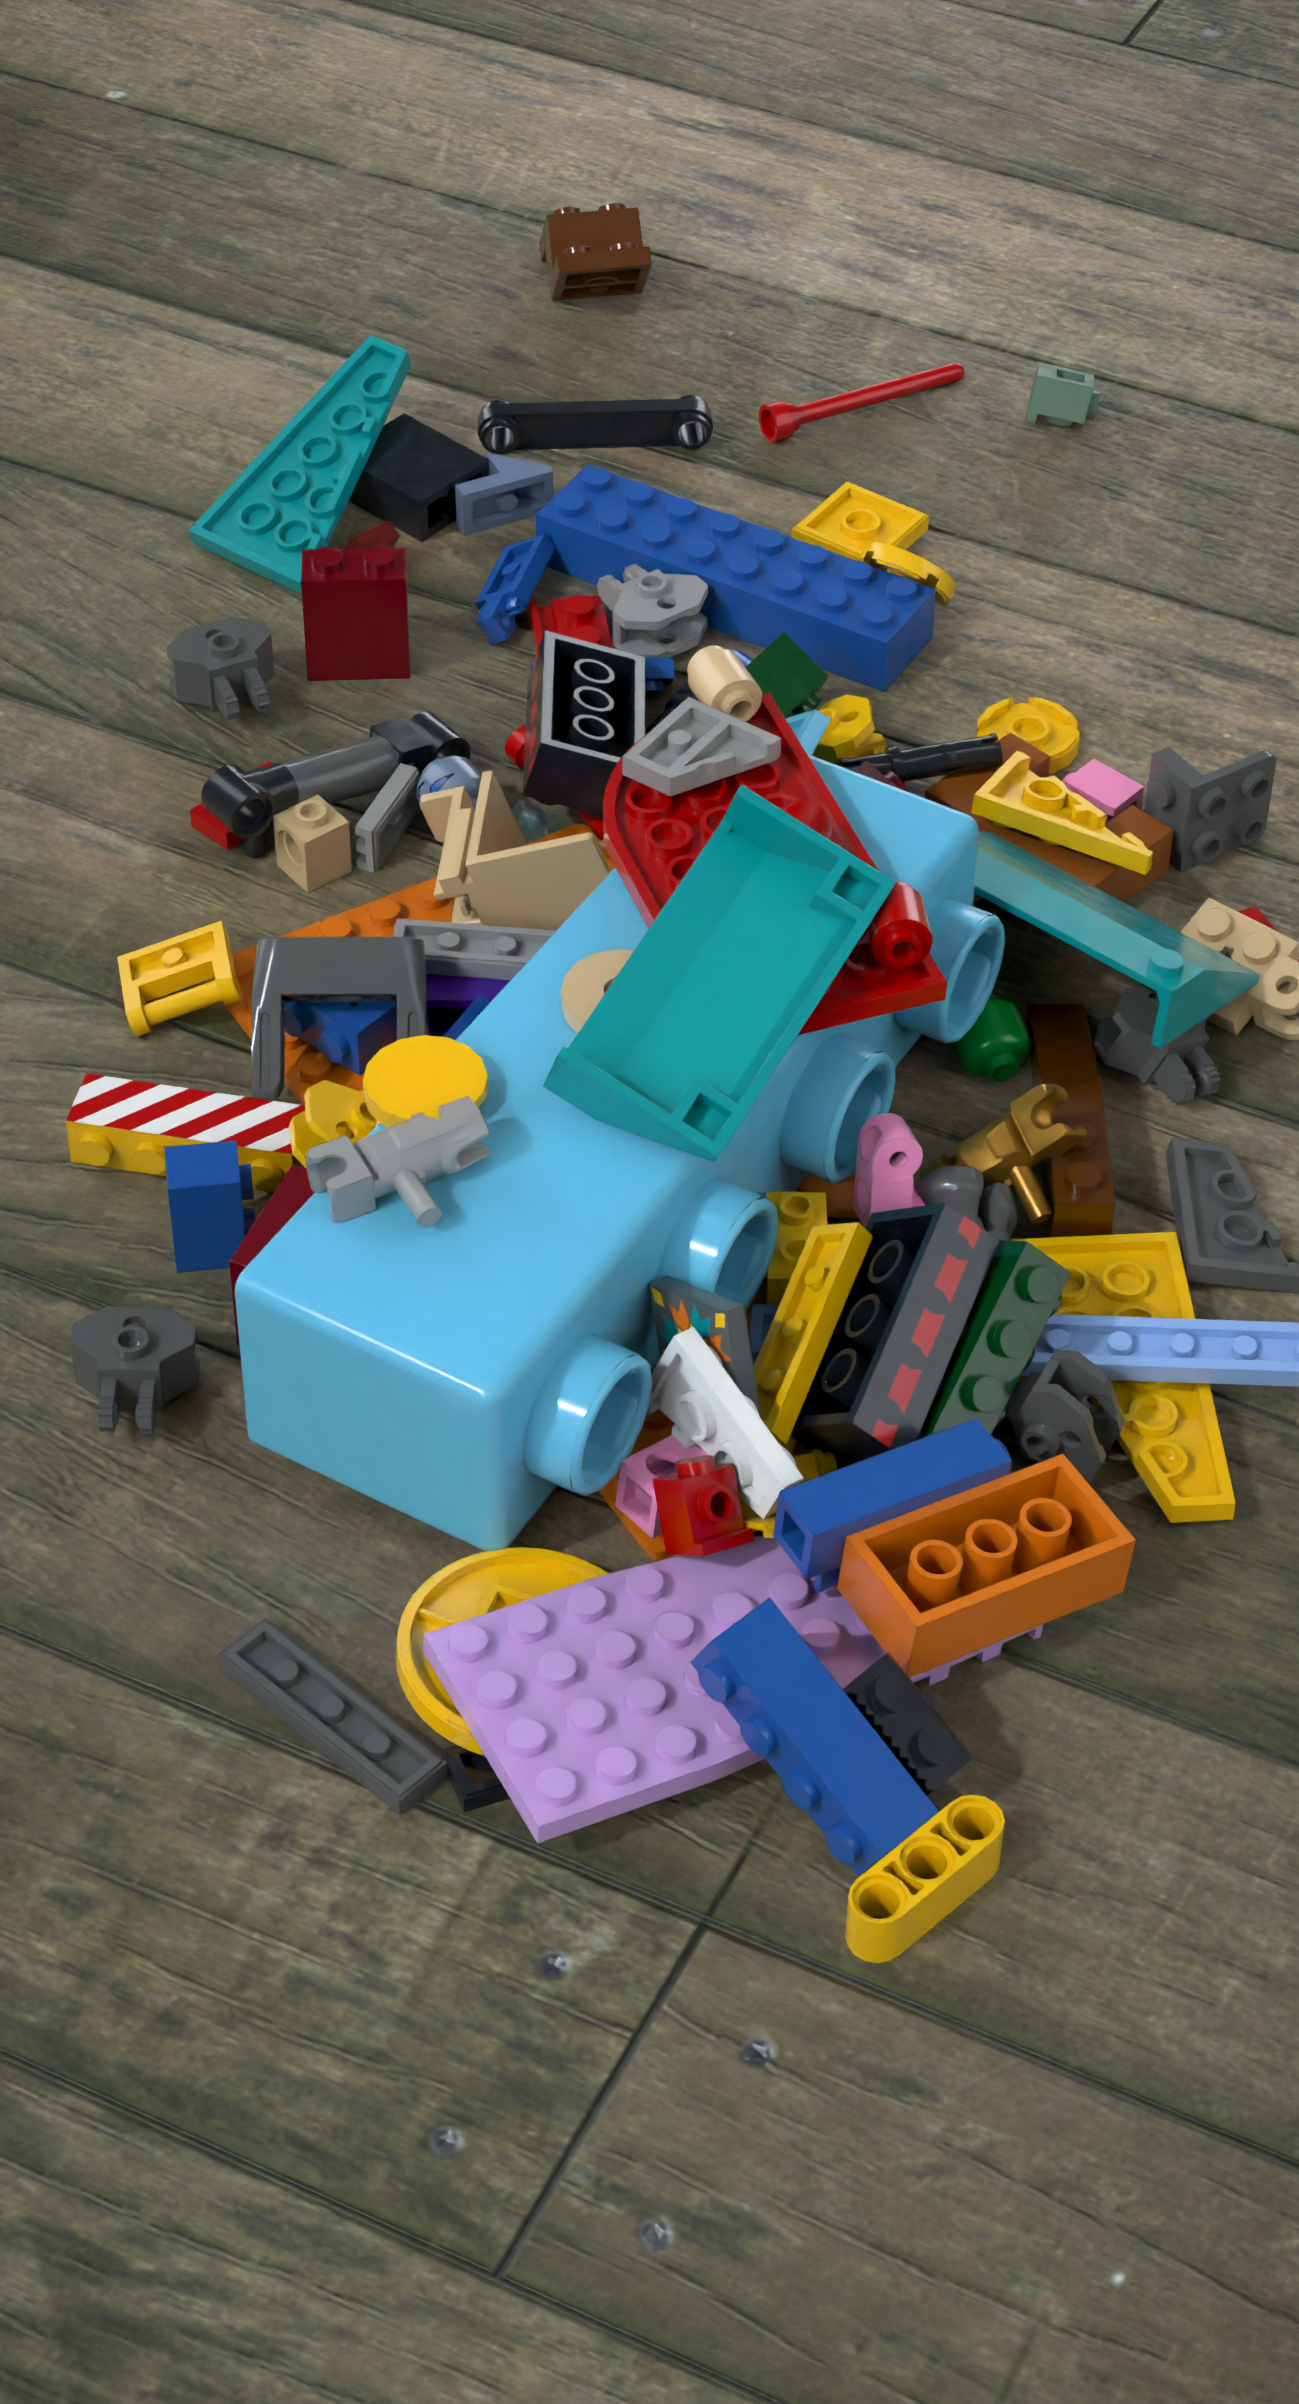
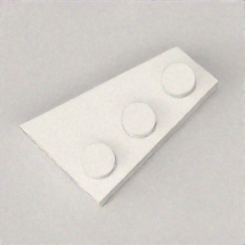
(715, 1414)

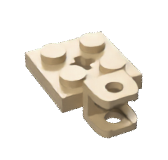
(1262, 951)

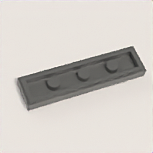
(333, 1716)

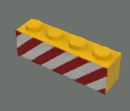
(131, 1122)

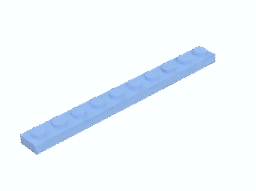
(1152, 1347)

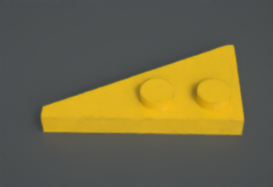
(1055, 815)

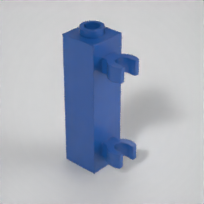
(823, 1511)

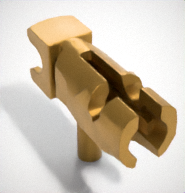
(1016, 1143)

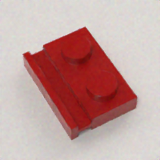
(574, 617)

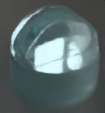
(531, 820)

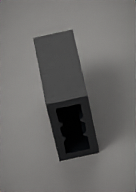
(415, 477)

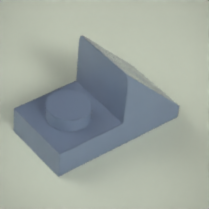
(509, 494)

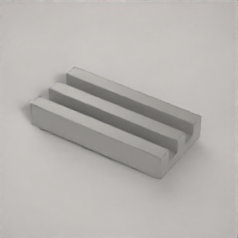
(387, 818)

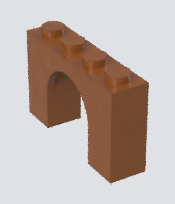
(1122, 883)

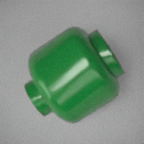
(995, 1042)

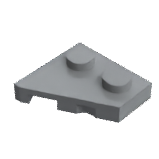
(697, 748)

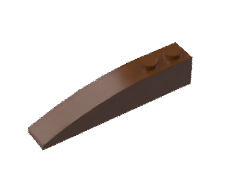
(1080, 1179)

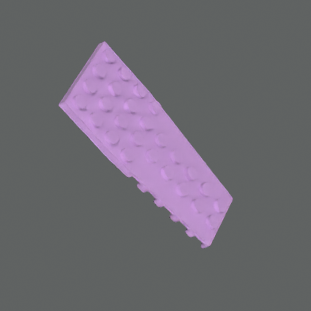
(593, 1685)

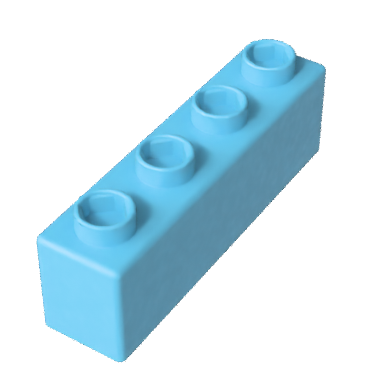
(520, 1329)

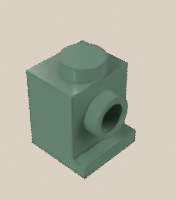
(1062, 395)

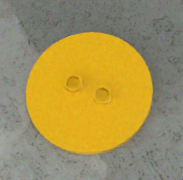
(464, 1592)

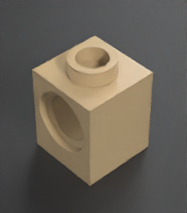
(312, 843)

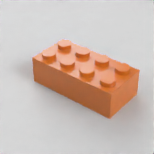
(985, 1564)

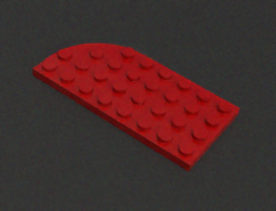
(661, 835)

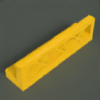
(806, 1323)

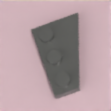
(1218, 1223)

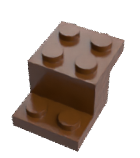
(594, 252)

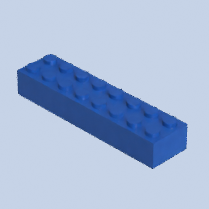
(757, 579)

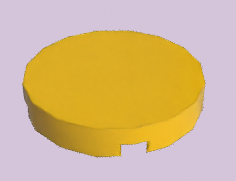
(910, 566)
(1039, 724)
(421, 1075)

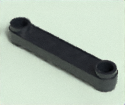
(595, 424)

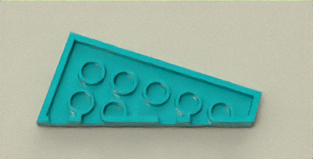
(308, 472)

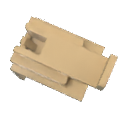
(494, 869)

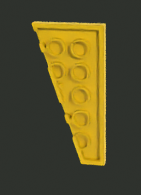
(1168, 1425)

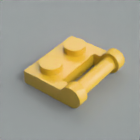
(173, 966)

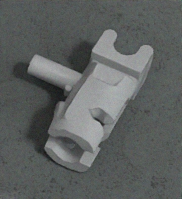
(398, 1161)

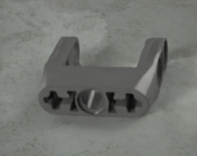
(330, 973)

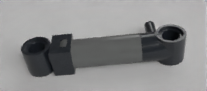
(250, 798)

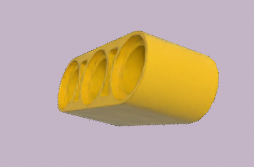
(914, 1904)

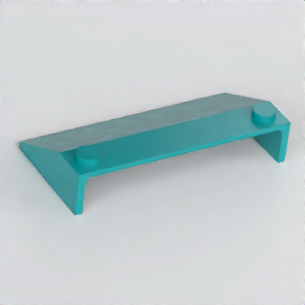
(1185, 973)
(721, 981)

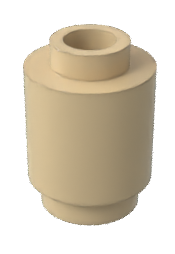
(723, 682)

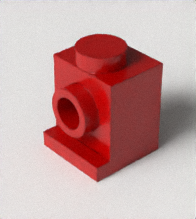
(700, 1508)

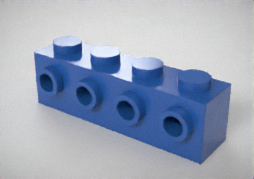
(812, 1737)

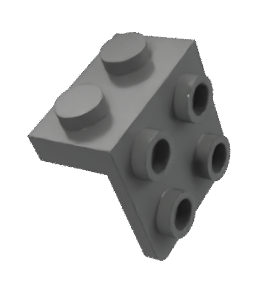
(1209, 810)

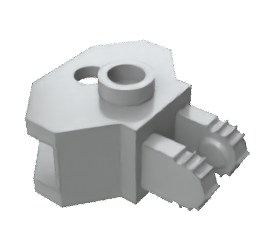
(653, 609)

